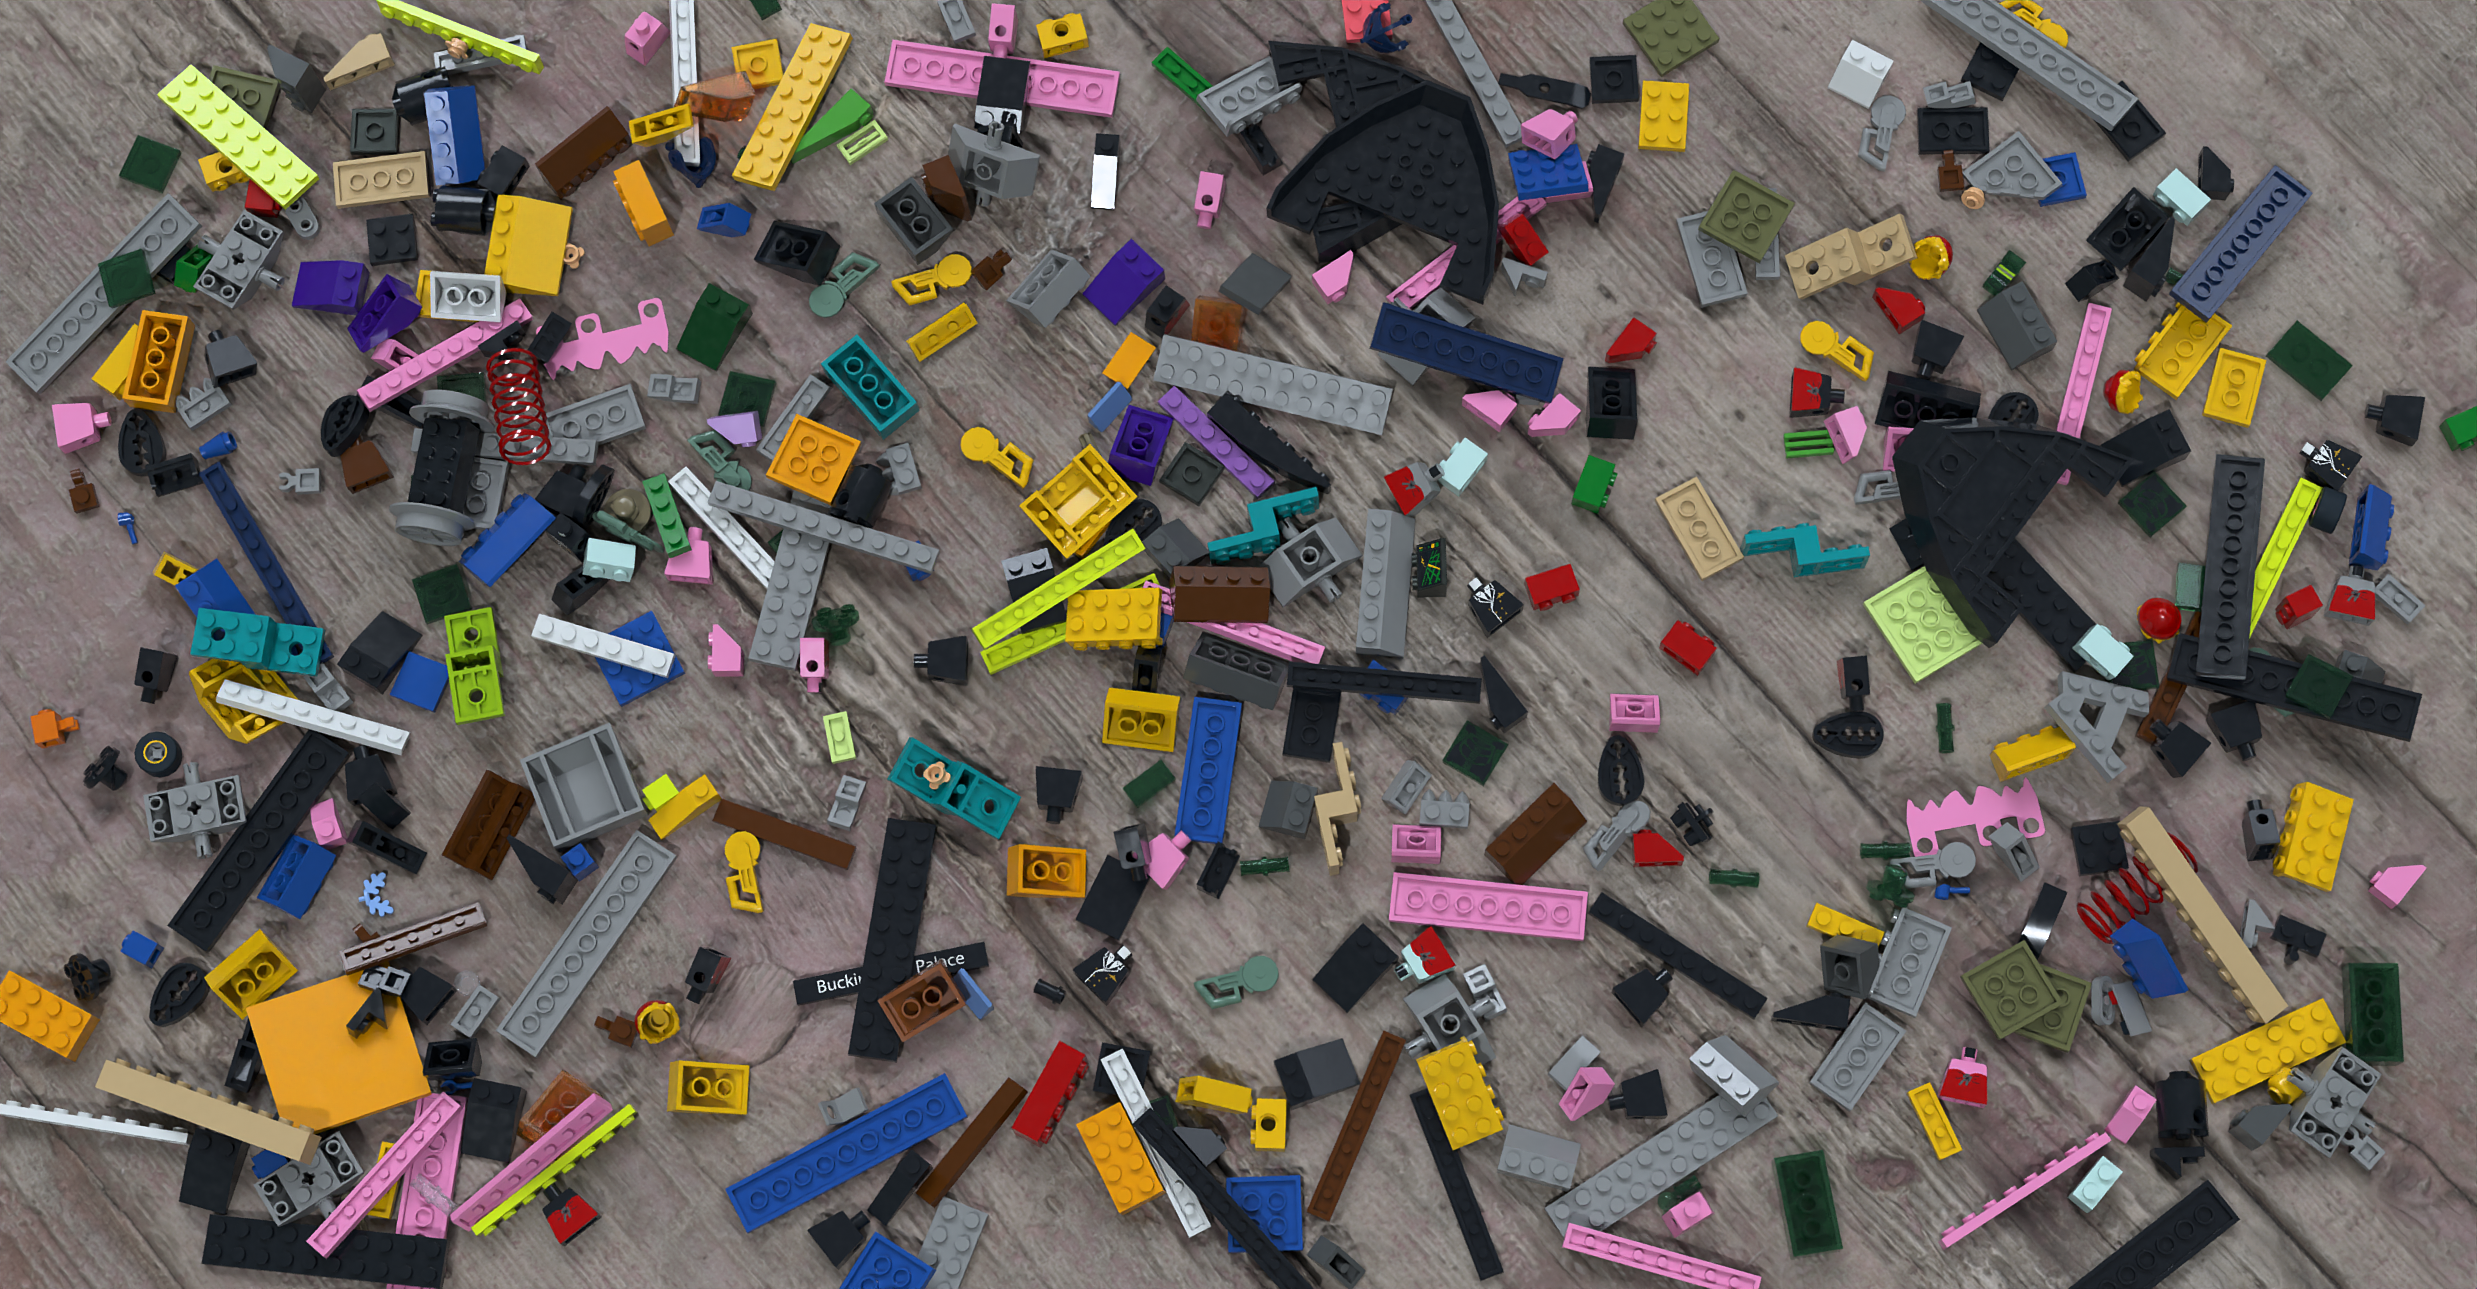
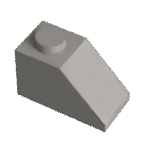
(2014, 851)

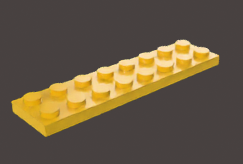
(792, 107)

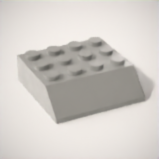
(584, 787)

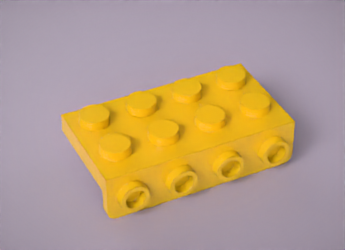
(2180, 350)
(1114, 618)
(2313, 836)
(1460, 1093)

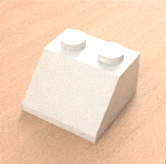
(1860, 74)

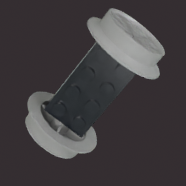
(442, 468)

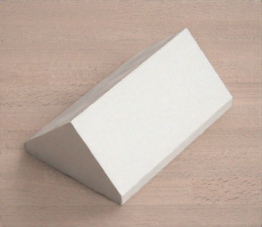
(467, 296)

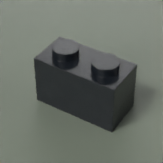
(503, 172)

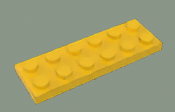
(2267, 1050)

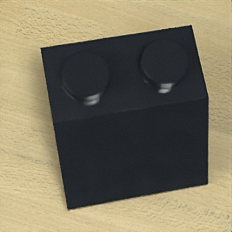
(452, 1059)

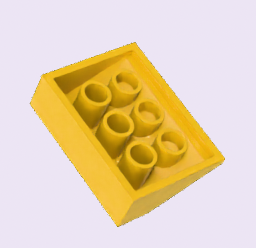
(528, 244)

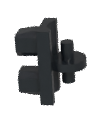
(1687, 814)

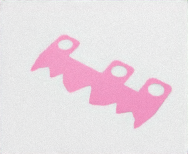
(620, 343)
(1985, 811)

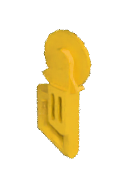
(2045, 26)
(951, 272)
(1820, 339)
(980, 445)
(742, 852)

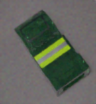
(2004, 273)

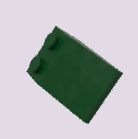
(714, 327)

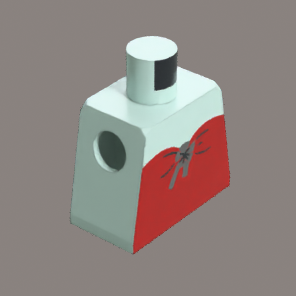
(1425, 958)

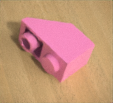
(1555, 418)
(726, 656)

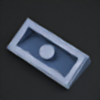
(1109, 407)
(975, 997)

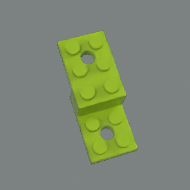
(474, 666)

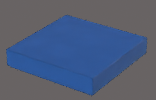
(2069, 173)
(421, 682)

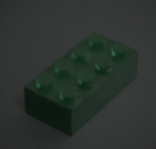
(2373, 1012)
(1806, 1204)

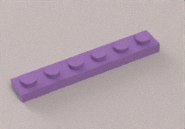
(1216, 442)

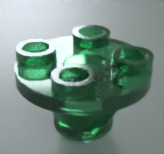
(836, 623)
(1891, 887)

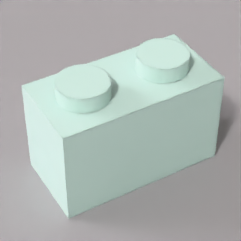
(2181, 197)
(1462, 466)
(609, 560)
(2103, 651)
(2095, 1184)

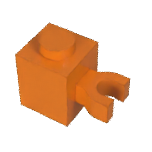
(50, 728)

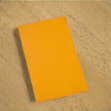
(1129, 360)

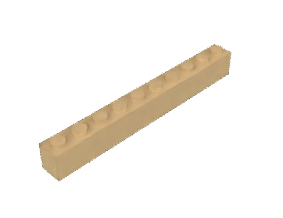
(2202, 915)
(209, 1112)

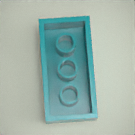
(870, 387)

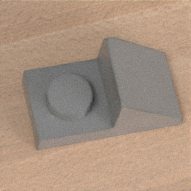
(1517, 272)
(2253, 920)

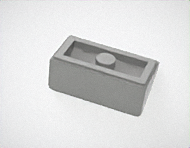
(1406, 786)

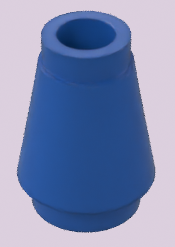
(219, 445)

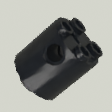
(409, 93)
(463, 210)
(861, 495)
(2181, 1106)

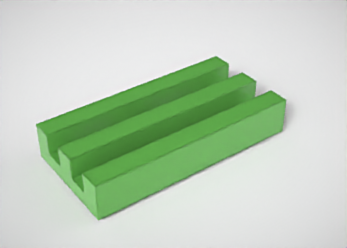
(1808, 435)

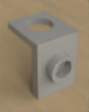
(844, 1107)

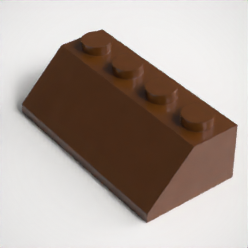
(583, 153)
(1220, 594)
(1535, 835)

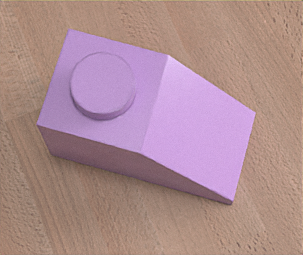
(738, 427)

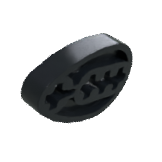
(2009, 403)
(343, 424)
(130, 435)
(592, 496)
(1126, 518)
(1850, 748)
(1633, 773)
(170, 983)

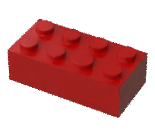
(1050, 1094)

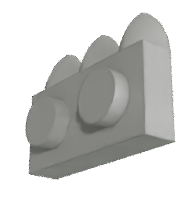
(202, 405)
(901, 469)
(1444, 811)

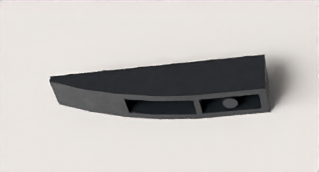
(1263, 444)

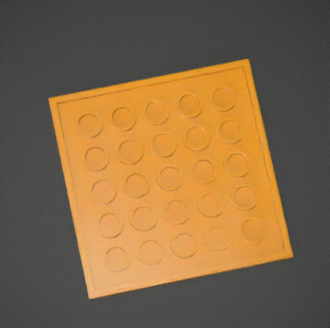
(322, 1071)

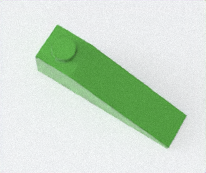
(840, 121)

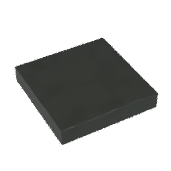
(374, 132)
(1192, 474)

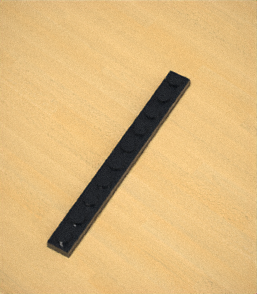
(1219, 1202)

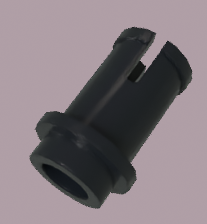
(1050, 991)

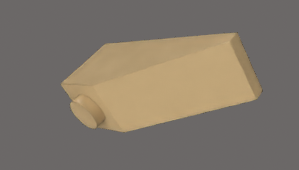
(361, 61)

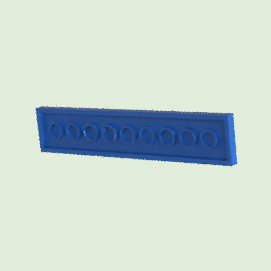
(846, 1153)

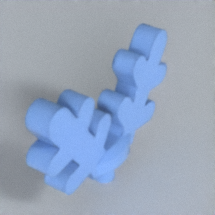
(377, 881)

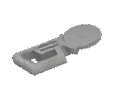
(1886, 115)
(1882, 492)
(1630, 819)
(1954, 861)

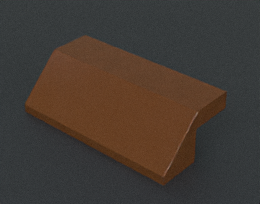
(482, 832)

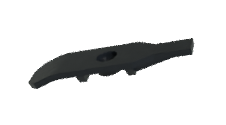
(1559, 90)

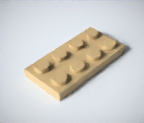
(381, 179)
(1699, 529)

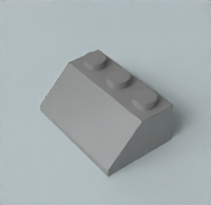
(1049, 288)
(1732, 1074)
(1538, 1158)

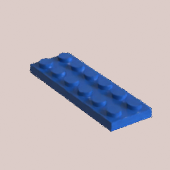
(1208, 769)

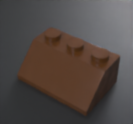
(945, 189)

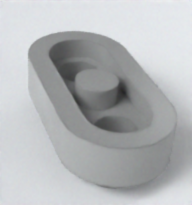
(302, 216)
(2102, 1009)

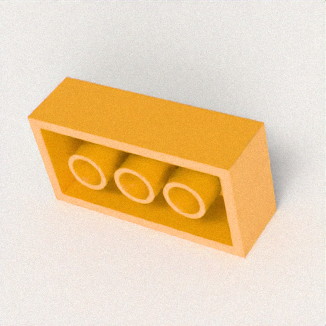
(158, 361)
(44, 1016)
(1121, 1158)

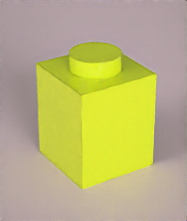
(659, 793)

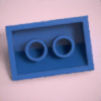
(2371, 528)
(214, 590)
(297, 876)
(2147, 961)

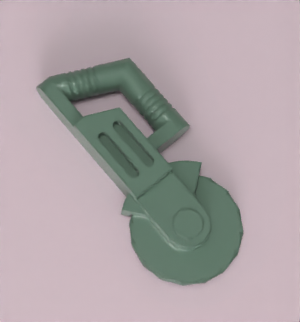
(829, 298)
(725, 472)
(624, 532)
(1256, 975)

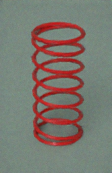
(520, 378)
(2120, 897)

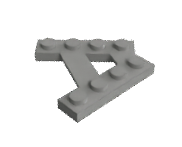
(2097, 740)

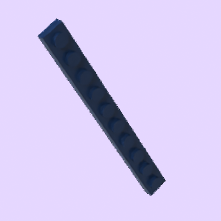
(258, 550)

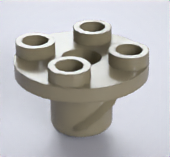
(630, 508)

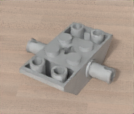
(992, 164)
(248, 242)
(1439, 306)
(1293, 576)
(173, 815)
(1443, 1003)
(2324, 1121)
(292, 1197)

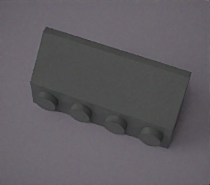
(1236, 671)

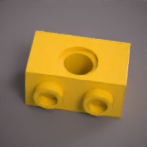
(1055, 45)
(213, 169)
(1269, 1109)

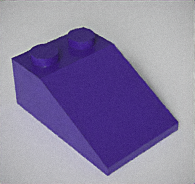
(1124, 282)
(331, 286)
(384, 314)
(1139, 444)

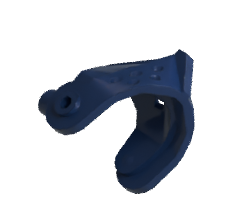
(1378, 32)
(707, 161)

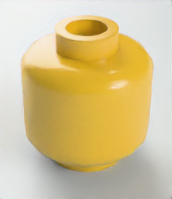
(2282, 1090)

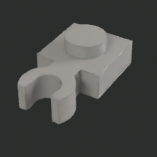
(305, 482)
(2363, 1151)

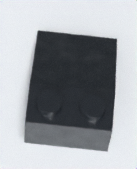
(1003, 92)
(2128, 228)
(798, 252)
(2148, 273)
(1611, 403)
(2152, 444)
(1024, 575)
(379, 652)
(550, 878)
(1355, 968)
(1316, 1073)
(492, 1120)
(212, 1170)

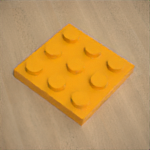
(813, 459)

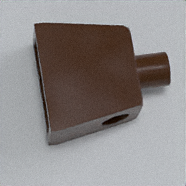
(364, 466)

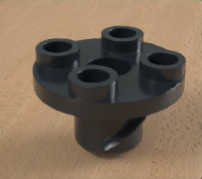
(105, 771)
(86, 975)

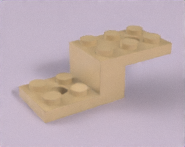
(1850, 256)
(1337, 808)

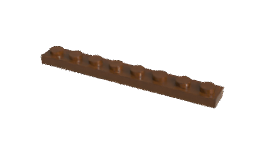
(1356, 1126)

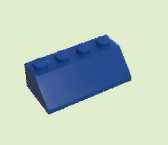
(454, 134)
(506, 539)

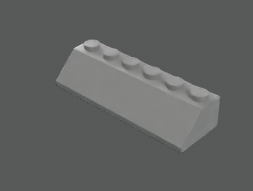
(1385, 584)

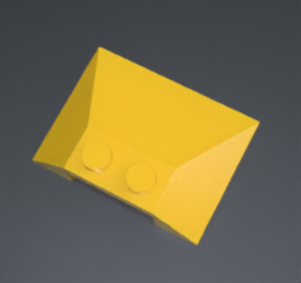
(1078, 501)
(234, 722)

